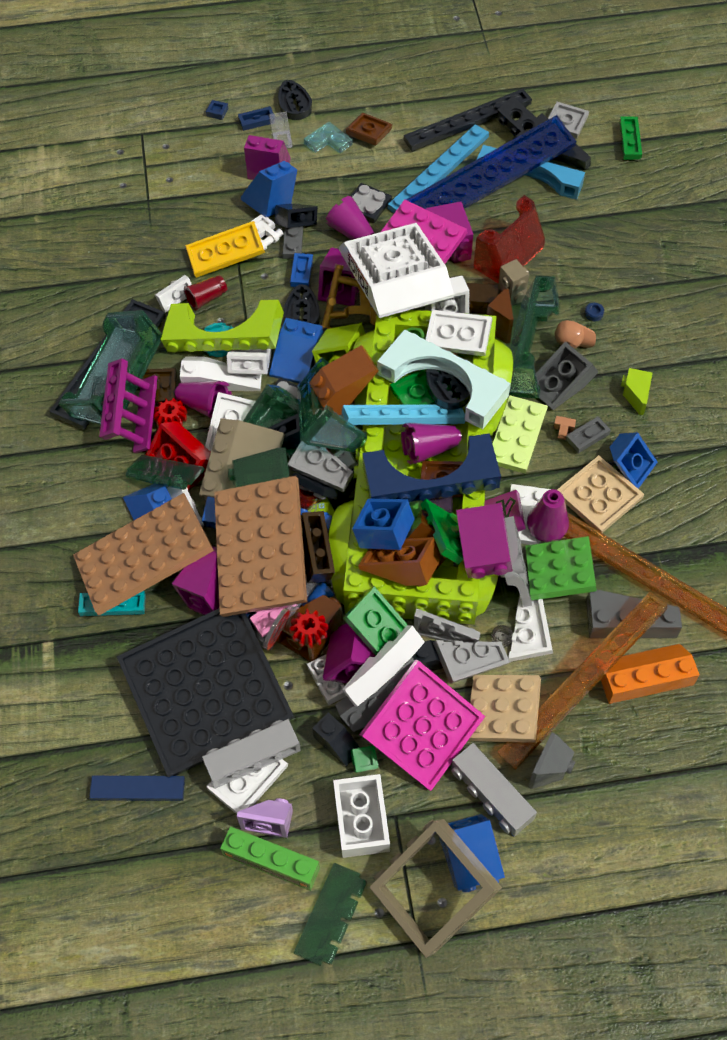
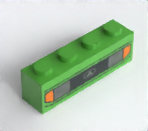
(270, 858)

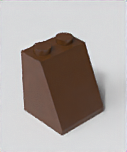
(332, 612)

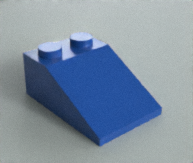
(294, 349)

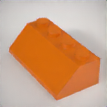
(650, 673)

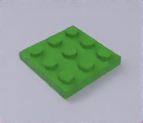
(560, 568)

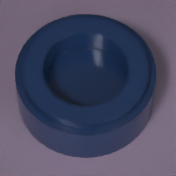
(594, 312)

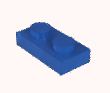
(301, 269)

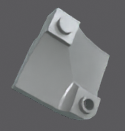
(519, 575)

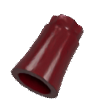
(205, 291)

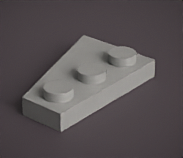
(321, 466)
(442, 629)
(467, 659)

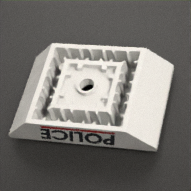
(397, 269)

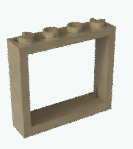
(468, 859)

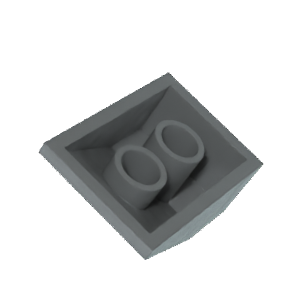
(564, 376)

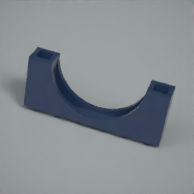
(476, 473)

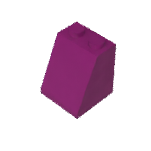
(263, 153)
(455, 213)
(346, 294)
(484, 541)
(199, 584)
(345, 655)

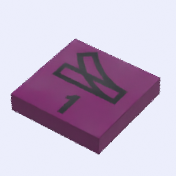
(511, 507)

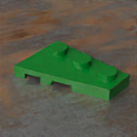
(447, 531)

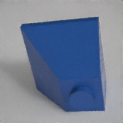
(633, 457)
(146, 500)

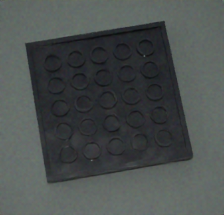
(203, 688)

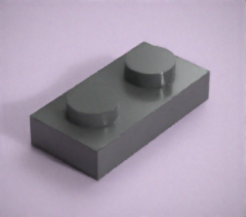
(292, 242)
(588, 434)

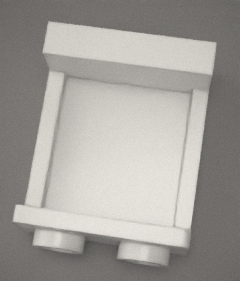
(249, 361)

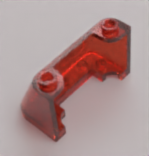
(519, 241)

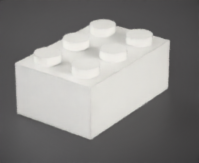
(458, 303)
(361, 816)

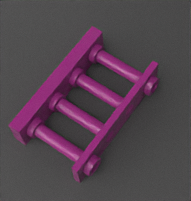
(113, 406)

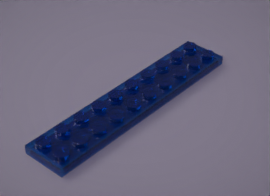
(499, 166)

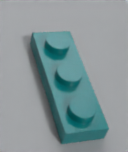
(133, 605)

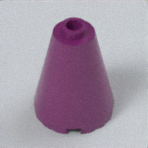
(349, 219)
(201, 395)
(428, 440)
(549, 517)

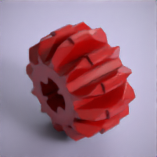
(169, 412)
(314, 626)

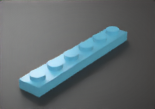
(401, 414)

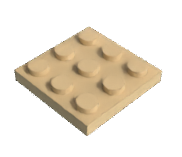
(600, 494)
(508, 707)

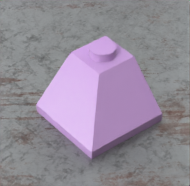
(267, 818)

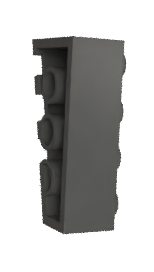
(608, 610)
(359, 716)

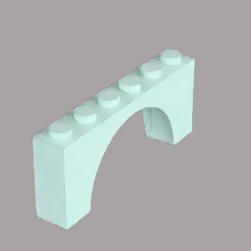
(413, 353)

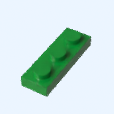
(630, 138)

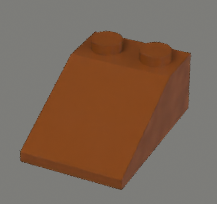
(343, 379)
(408, 566)

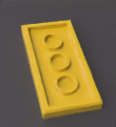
(225, 249)

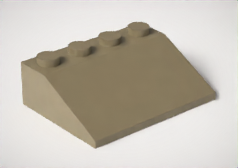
(234, 441)

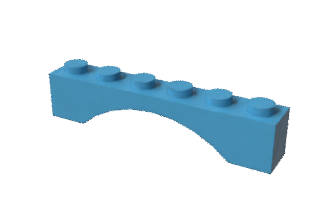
(564, 180)

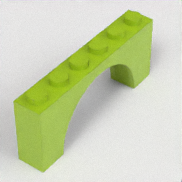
(256, 332)

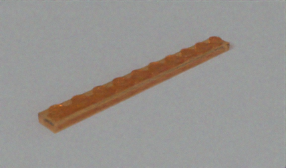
(650, 575)
(587, 675)

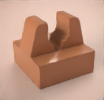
(564, 425)

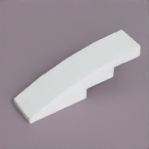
(383, 666)

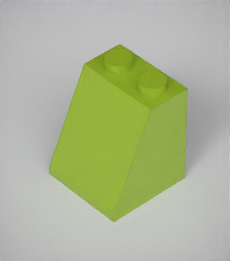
(337, 342)

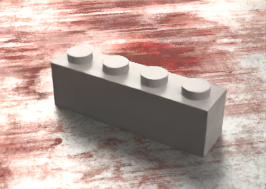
(251, 753)
(493, 790)

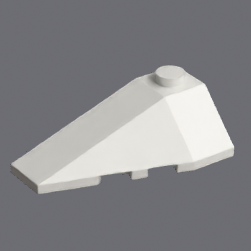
(207, 369)

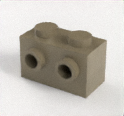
(515, 278)

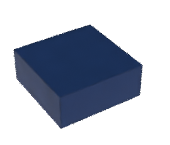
(217, 110)

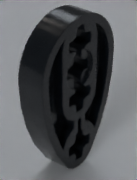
(301, 97)
(309, 302)
(439, 391)

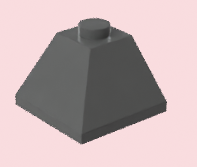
(553, 763)

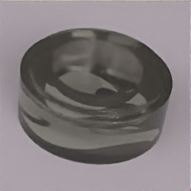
(502, 634)

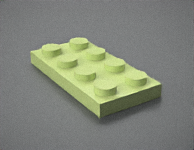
(518, 433)

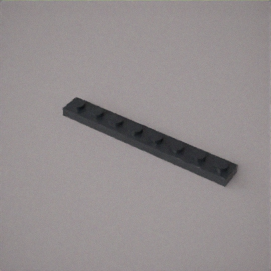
(461, 121)

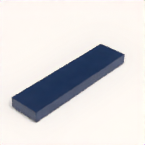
(137, 788)

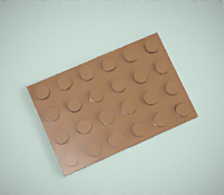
(260, 547)
(142, 553)

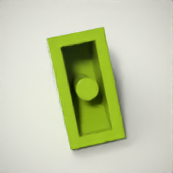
(637, 388)

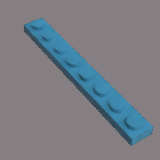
(443, 165)

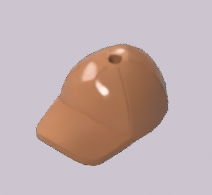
(575, 334)

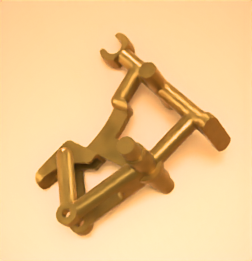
(364, 307)

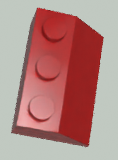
(179, 445)

